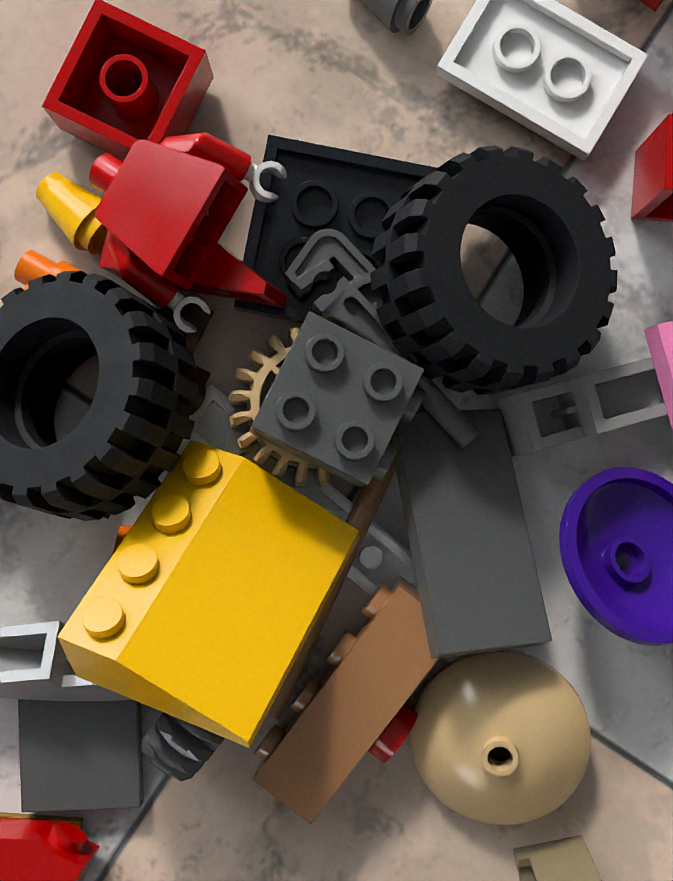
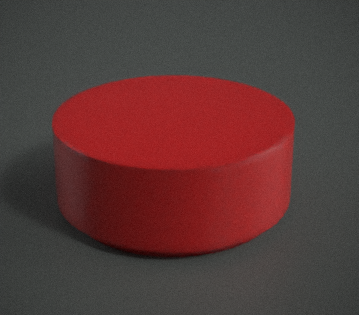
(394, 734)

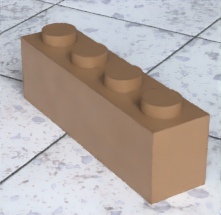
(350, 705)

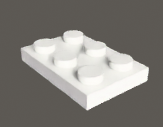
(542, 68)

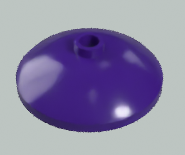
(626, 522)

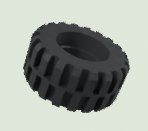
(557, 251)
(136, 409)

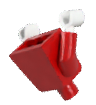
(171, 209)

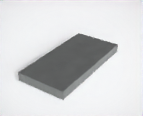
(468, 538)

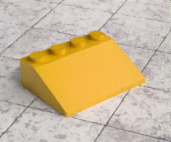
(210, 594)

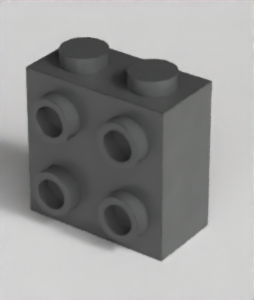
(339, 402)

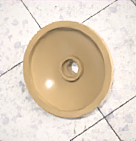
(509, 704)

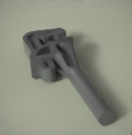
(354, 309)

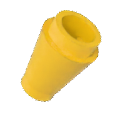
(73, 211)

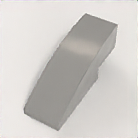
(582, 406)
(38, 668)

